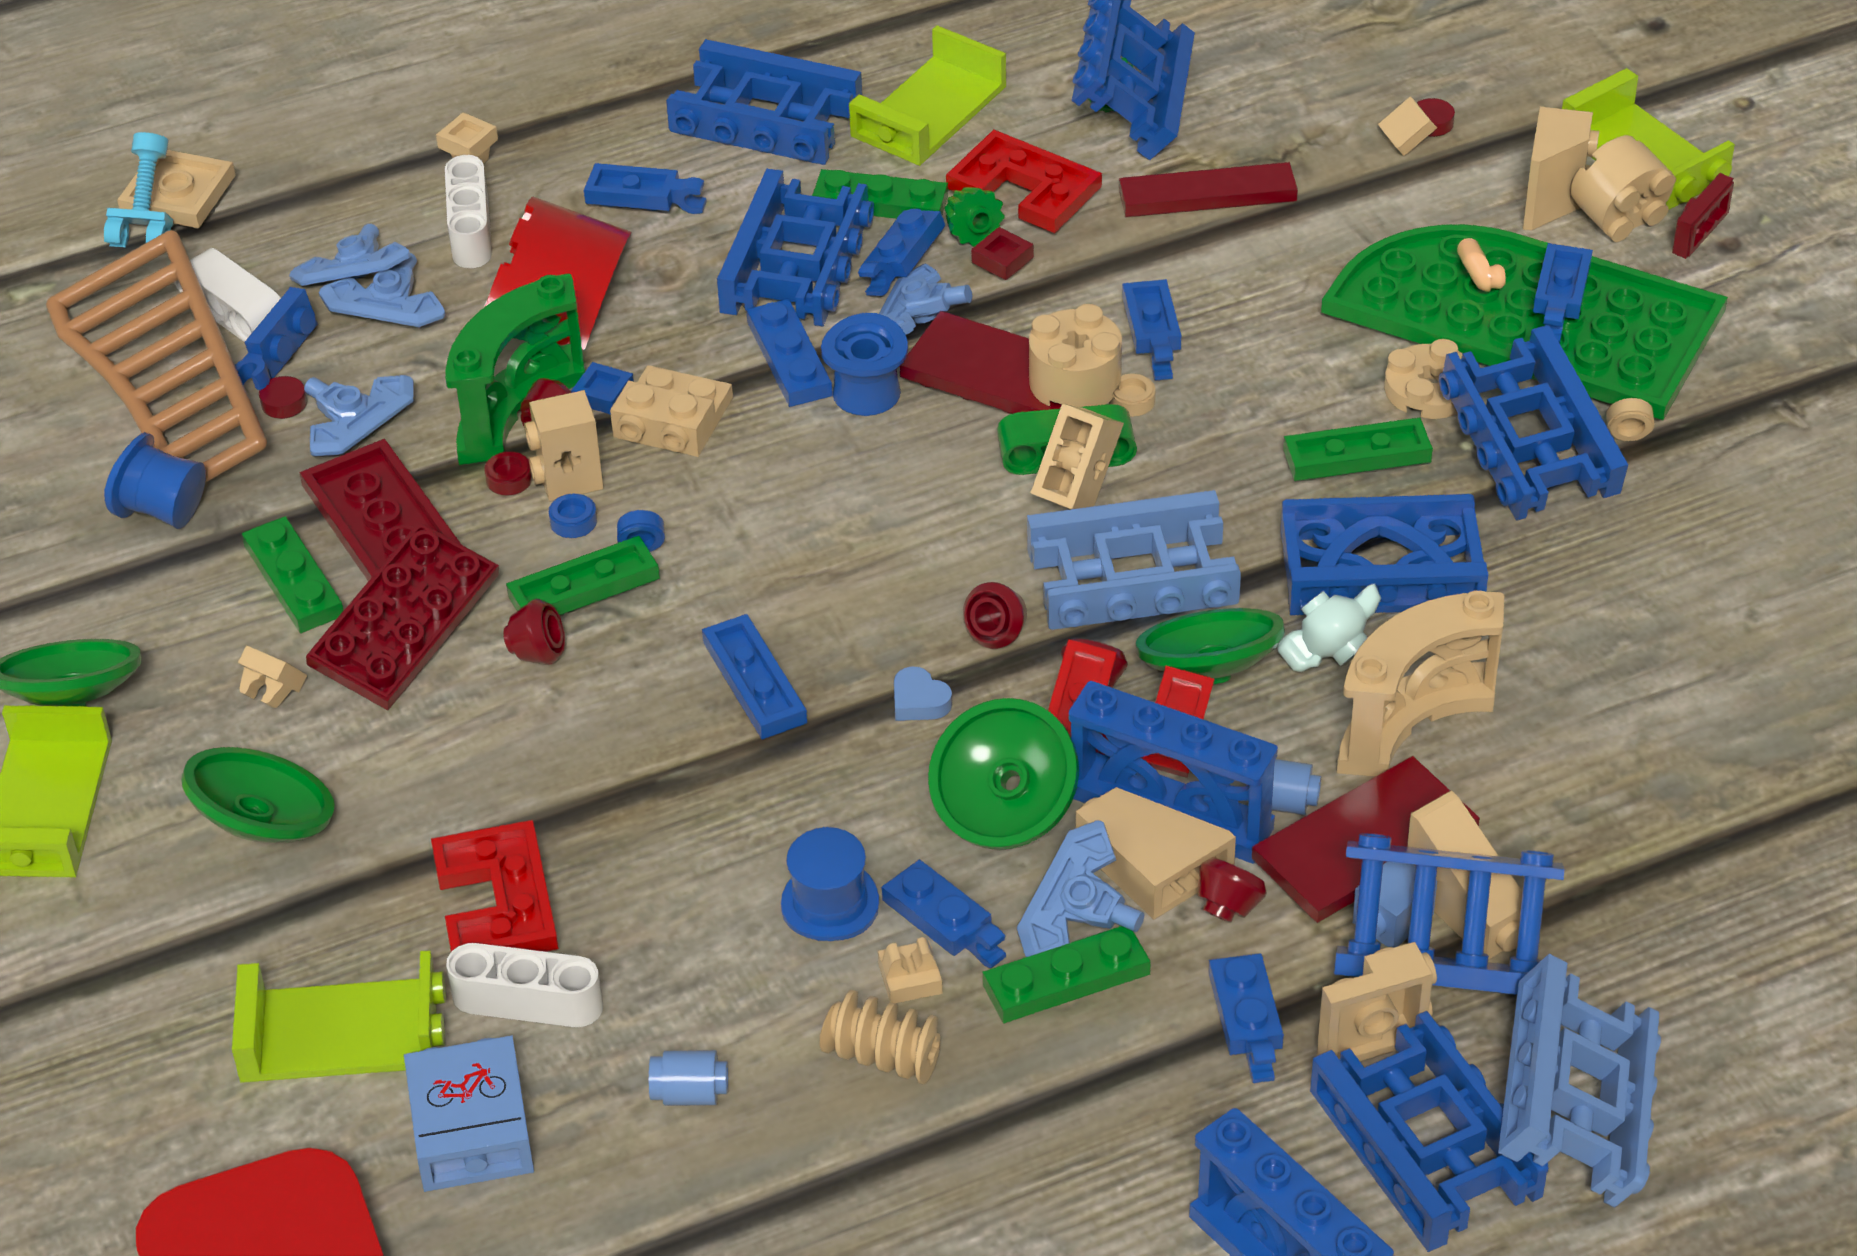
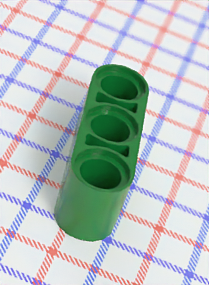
(1026, 436)

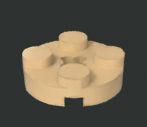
(1409, 376)

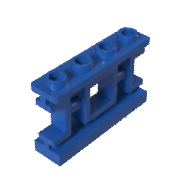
(737, 74)
(1147, 98)
(788, 273)
(1564, 408)
(1393, 1150)

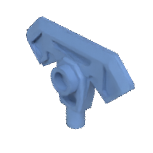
(355, 258)
(384, 298)
(922, 298)
(354, 413)
(1075, 893)

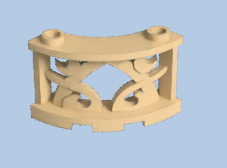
(1441, 686)

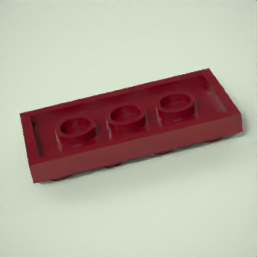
(370, 503)

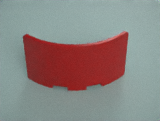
(559, 243)

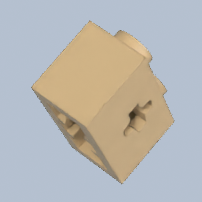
(565, 445)
(1076, 457)

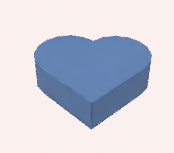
(920, 696)

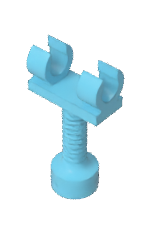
(116, 230)

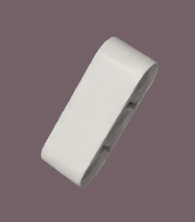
(468, 211)
(232, 293)
(525, 985)

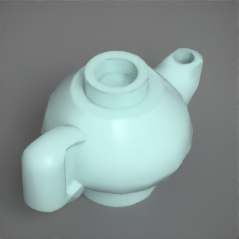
(1331, 629)

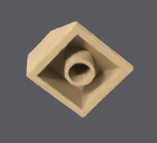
(1559, 151)

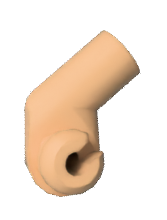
(1477, 265)

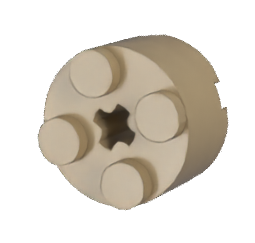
(1623, 187)
(1075, 357)

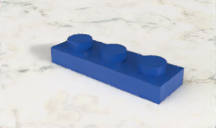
(789, 353)
(754, 676)

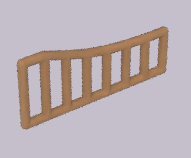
(203, 326)

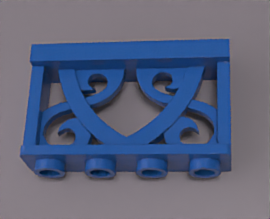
(1409, 520)
(1207, 749)
(1266, 1203)

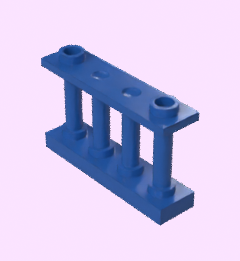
(1471, 965)

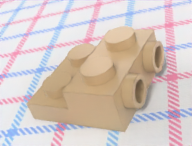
(670, 410)
(1369, 1008)

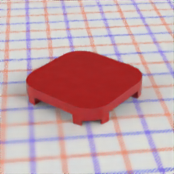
(270, 1207)

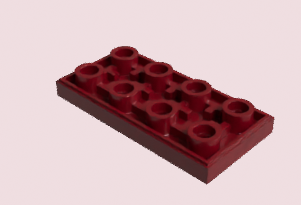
(974, 364)
(402, 615)
(1311, 853)

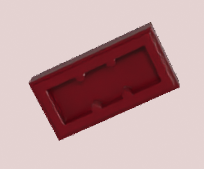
(1702, 215)

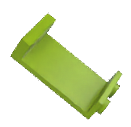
(932, 100)
(1618, 115)
(50, 787)
(334, 1026)

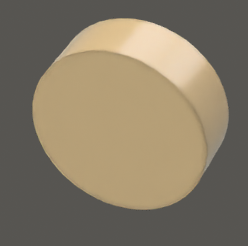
(1135, 394)
(1630, 419)

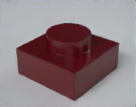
(1002, 253)

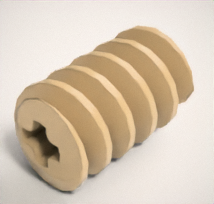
(881, 1037)

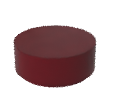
(1440, 113)
(283, 397)
(508, 473)

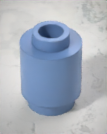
(1294, 787)
(687, 1077)

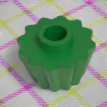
(973, 214)

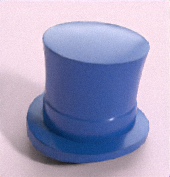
(865, 362)
(154, 483)
(828, 887)

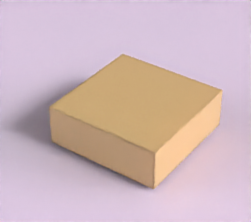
(1407, 126)

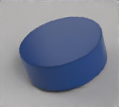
(572, 515)
(643, 524)

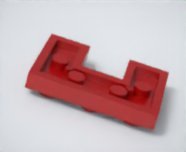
(1056, 182)
(1086, 663)
(513, 863)

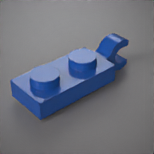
(643, 188)
(901, 248)
(1562, 285)
(1153, 323)
(277, 338)
(944, 913)
(1247, 1012)

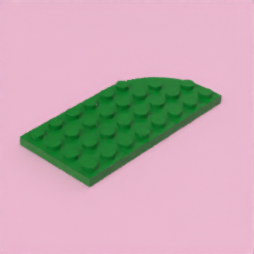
(1633, 329)

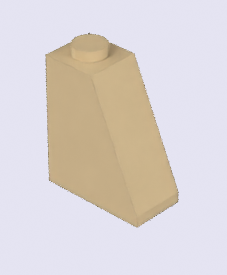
(1450, 827)
(1155, 848)

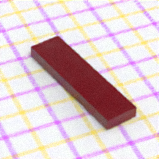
(1207, 189)

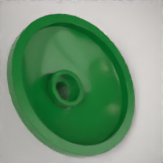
(1212, 641)
(68, 671)
(981, 755)
(257, 795)

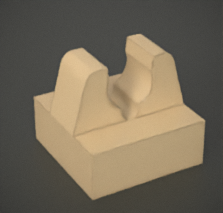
(467, 137)
(267, 670)
(910, 971)

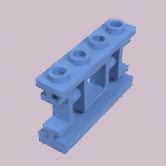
(1131, 531)
(1541, 1075)

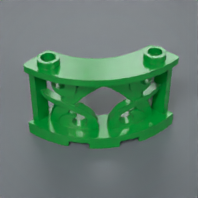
(492, 402)

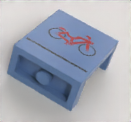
(468, 1113)

